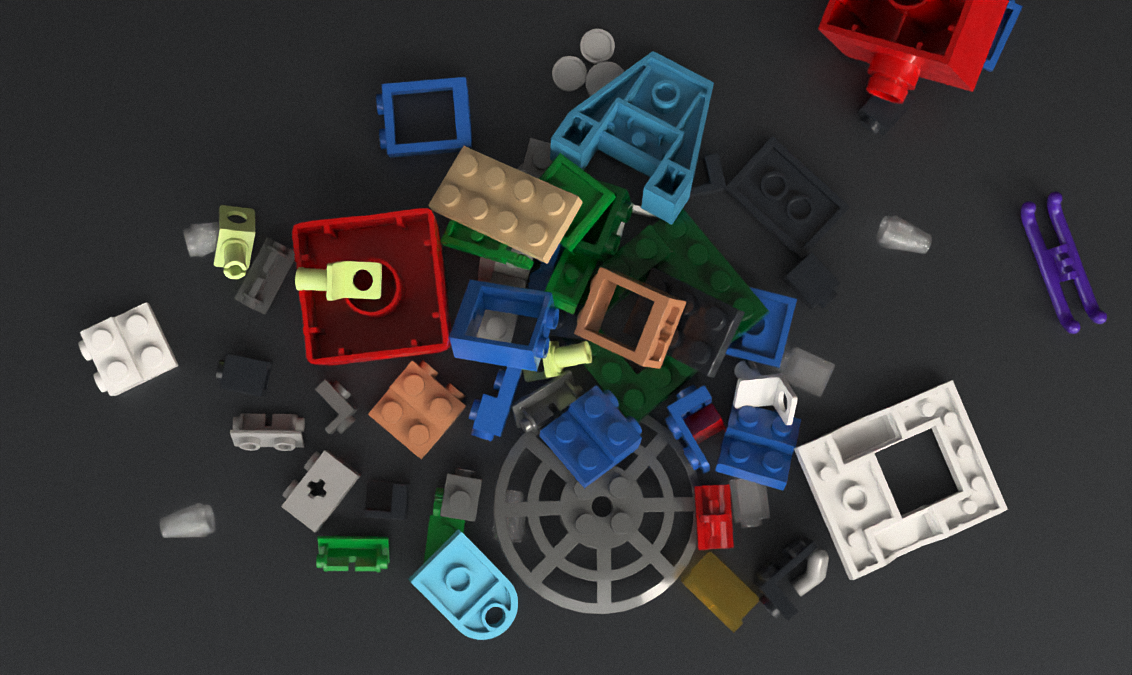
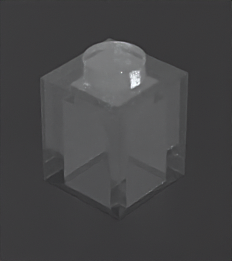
(806, 371)
(748, 502)

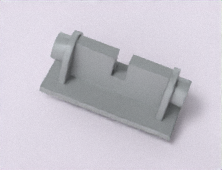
(252, 433)

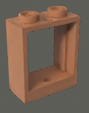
(658, 328)

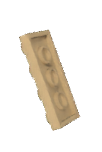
(505, 204)

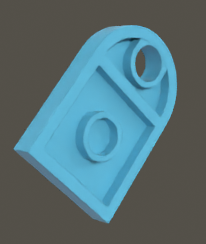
(465, 586)

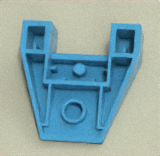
(648, 121)

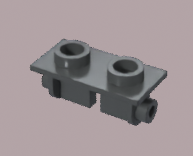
(266, 276)
(533, 409)

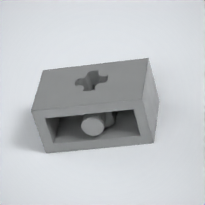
(316, 510)

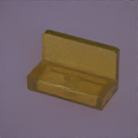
(720, 590)

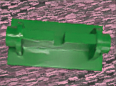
(367, 552)

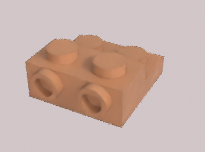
(418, 408)

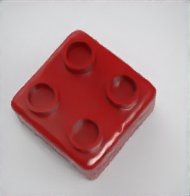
(413, 302)

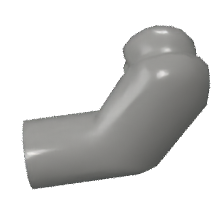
(814, 573)

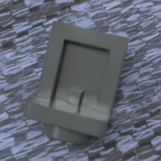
(337, 396)
(461, 495)

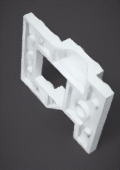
(858, 499)

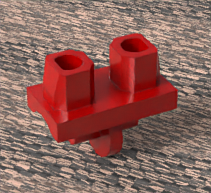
(713, 517)

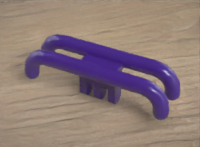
(1060, 263)

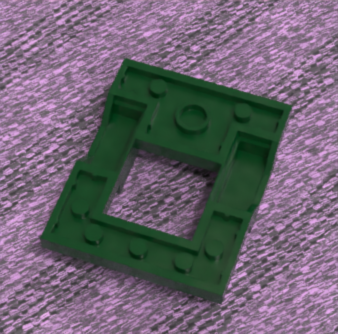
(692, 258)

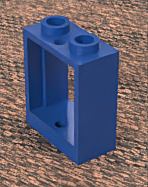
(462, 117)
(507, 299)

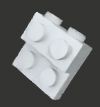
(127, 350)

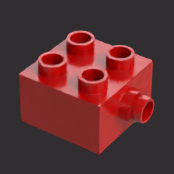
(914, 40)

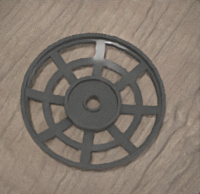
(594, 531)

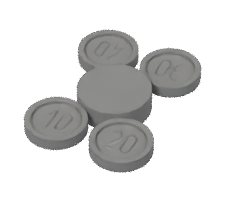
(597, 48)

